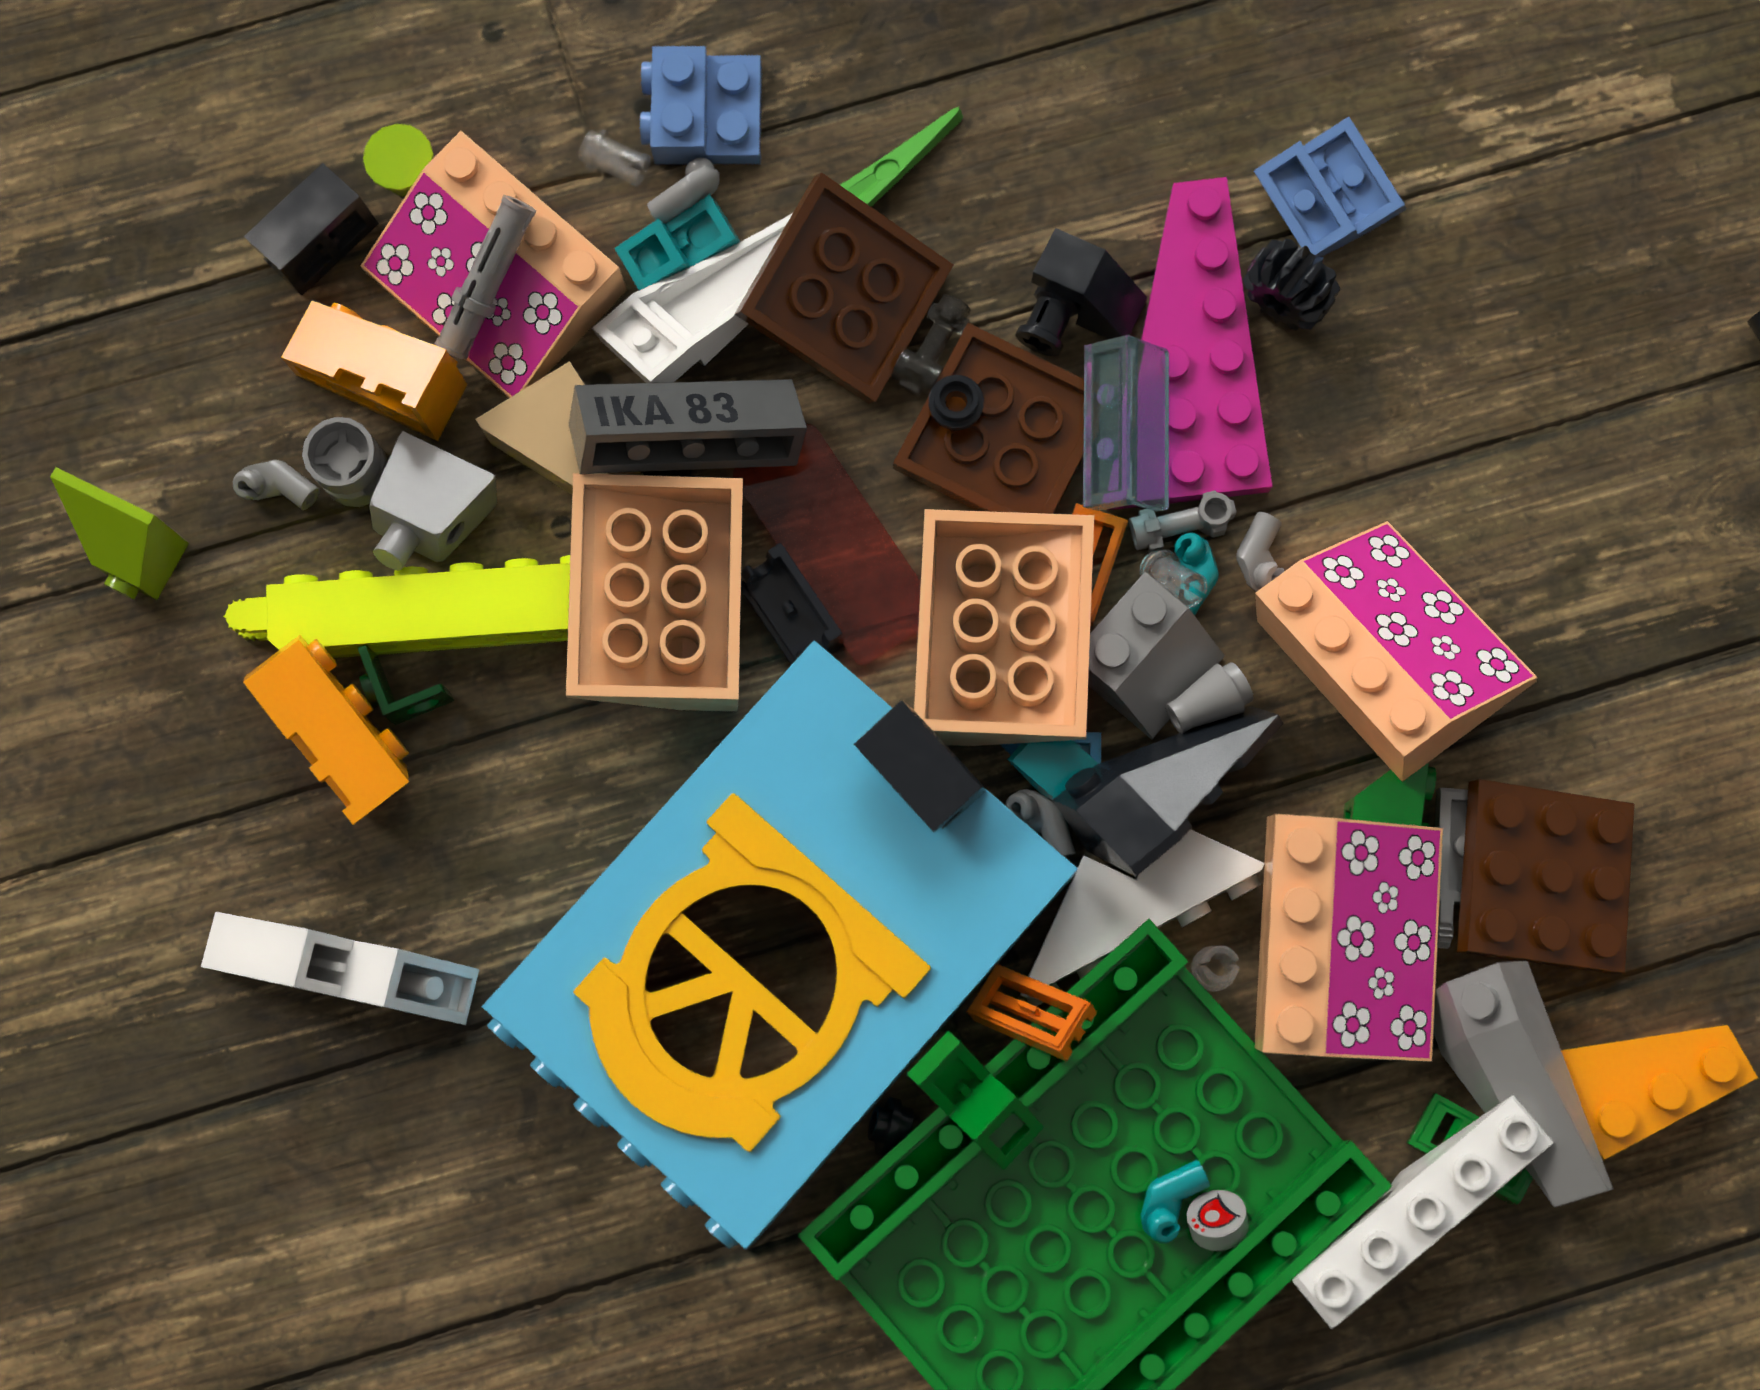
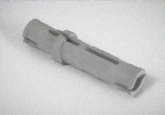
(489, 268)

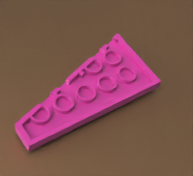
(1203, 324)

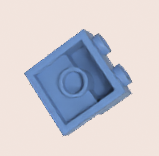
(702, 106)

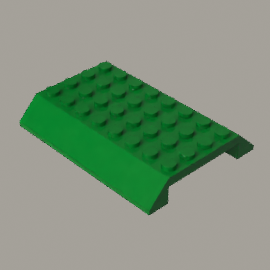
(1046, 1264)

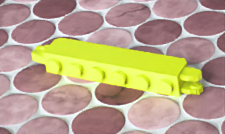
(413, 609)

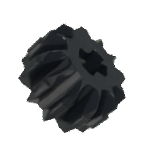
(1291, 284)

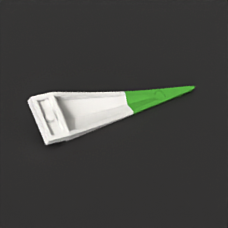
(692, 313)

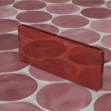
(838, 547)

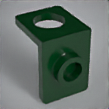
(379, 692)

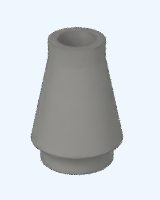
(1211, 698)

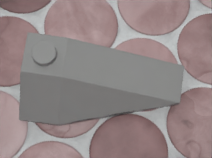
(1503, 1046)

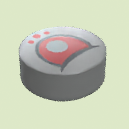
(1218, 1220)

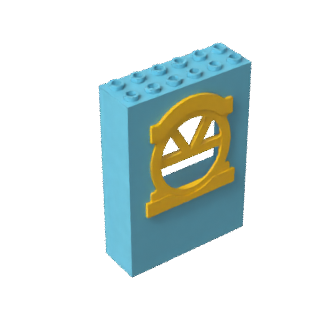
(908, 918)

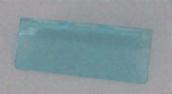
(1126, 424)

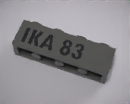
(686, 426)

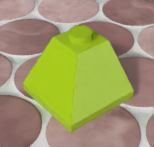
(120, 538)

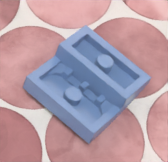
(1330, 189)

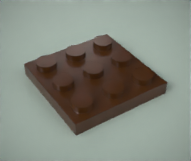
(844, 288)
(1022, 444)
(1546, 877)

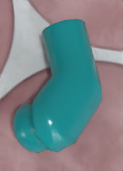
(1197, 556)
(1165, 1197)

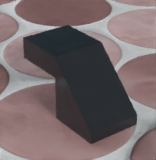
(1094, 280)

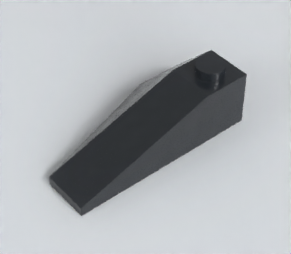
(1141, 800)

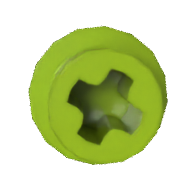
(397, 157)

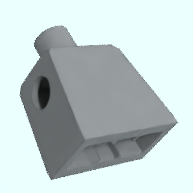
(427, 502)

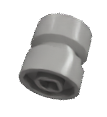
(337, 452)

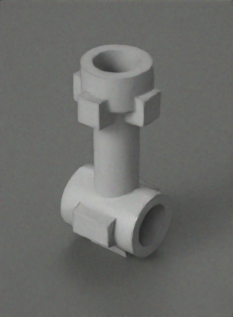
(1210, 518)

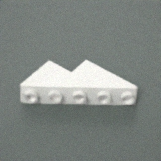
(1109, 906)
(340, 967)
(1421, 1209)

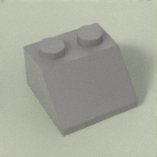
(1148, 654)

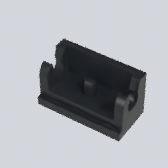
(312, 229)
(789, 605)
(920, 766)

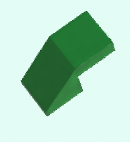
(975, 1100)

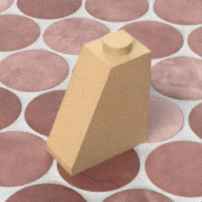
(536, 427)

